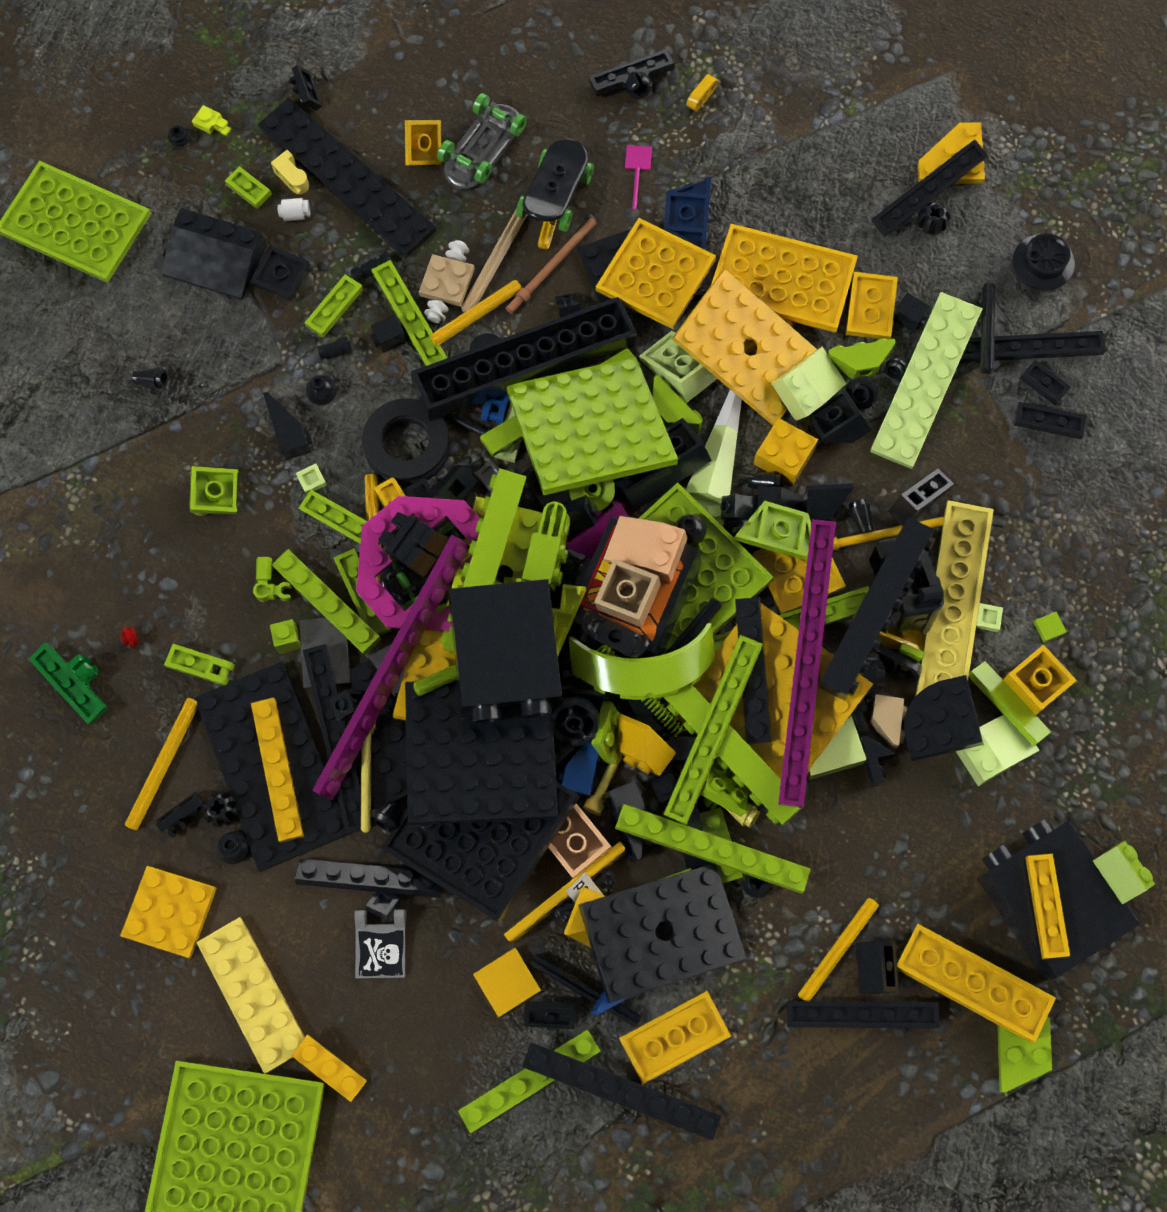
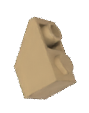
(887, 717)

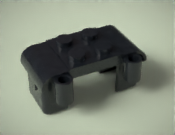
(927, 595)

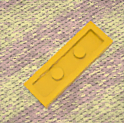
(329, 1068)

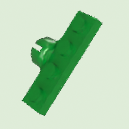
(71, 681)

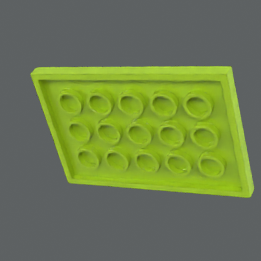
(73, 221)

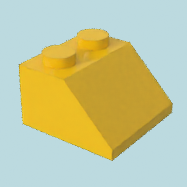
(642, 746)

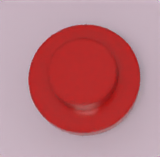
(129, 637)

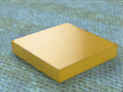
(507, 982)

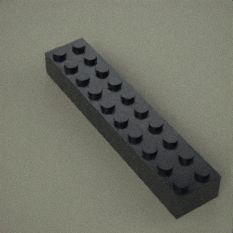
(524, 356)

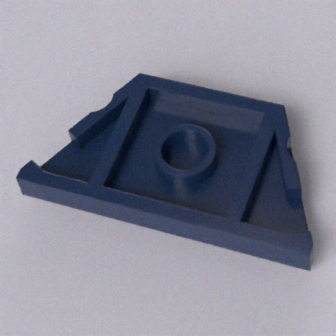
(688, 212)

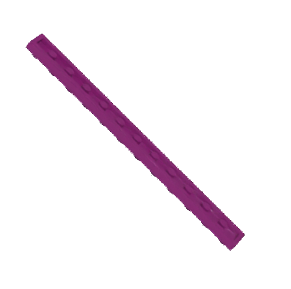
(807, 664)
(391, 668)

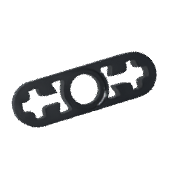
(906, 664)

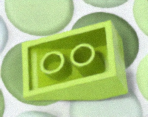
(1124, 871)

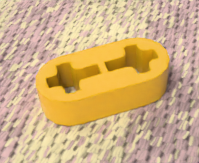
(702, 92)

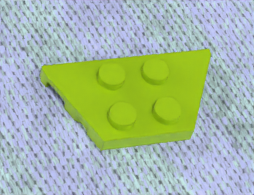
(778, 530)
(1022, 1060)

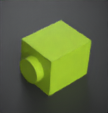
(285, 636)

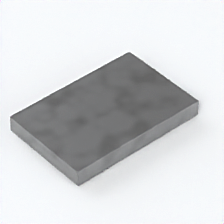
(319, 632)

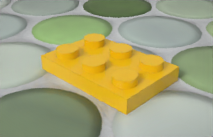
(871, 305)

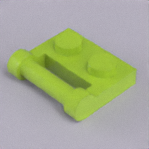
(606, 738)

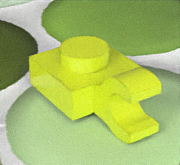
(210, 120)

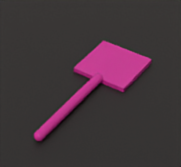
(638, 159)

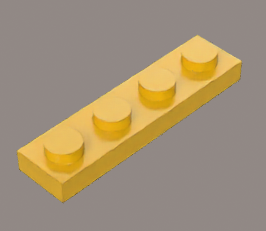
(1047, 906)

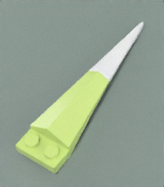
(715, 478)

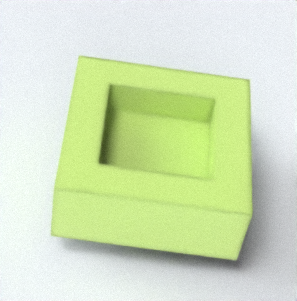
(311, 478)
(989, 617)

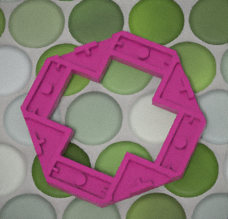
(374, 560)

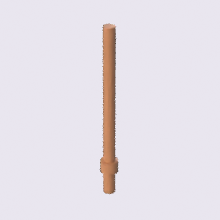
(523, 294)

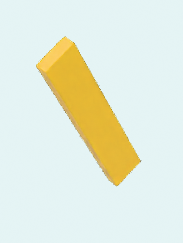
(561, 896)

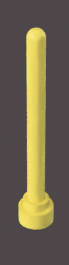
(366, 783)
(595, 803)

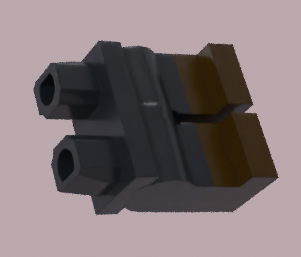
(408, 540)

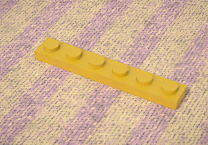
(277, 770)

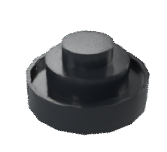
(862, 391)

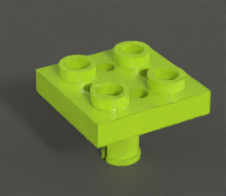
(724, 791)

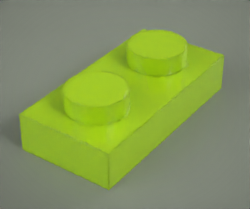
(248, 187)

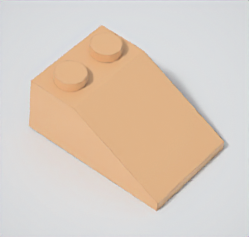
(647, 546)

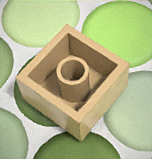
(627, 592)

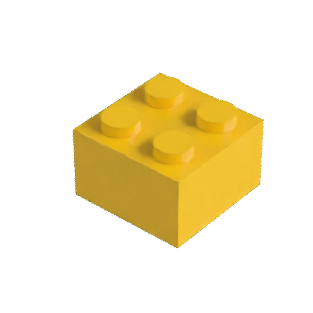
(785, 451)
(1039, 679)

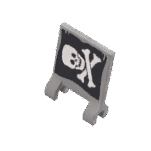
(380, 947)

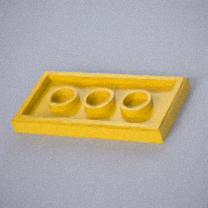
(675, 1037)

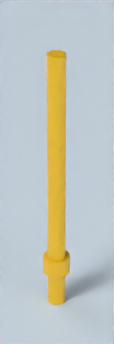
(880, 534)

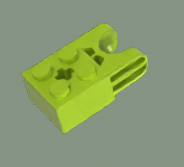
(548, 546)

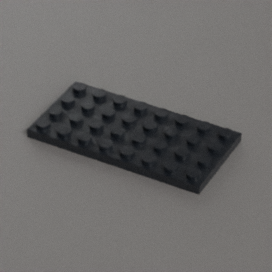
(235, 742)

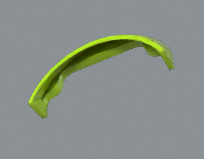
(644, 676)

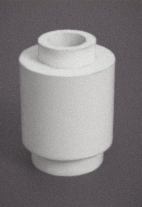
(294, 209)

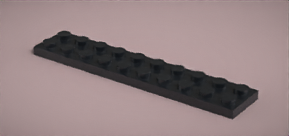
(347, 178)

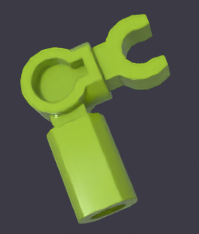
(264, 590)

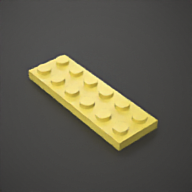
(252, 994)

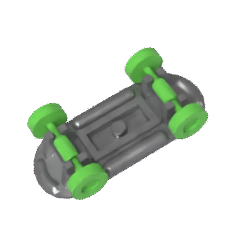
(482, 144)

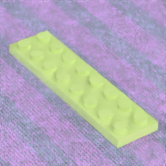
(926, 380)

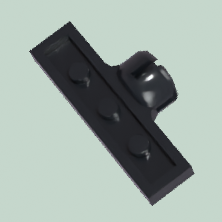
(633, 75)

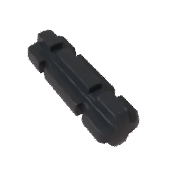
(365, 269)

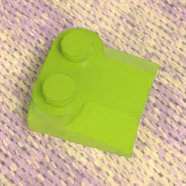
(213, 491)

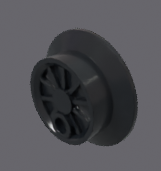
(1043, 262)

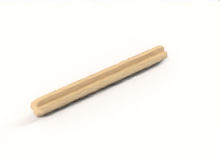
(493, 262)

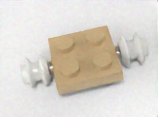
(446, 281)

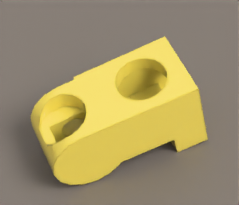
(285, 169)

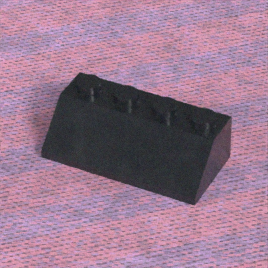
(691, 457)

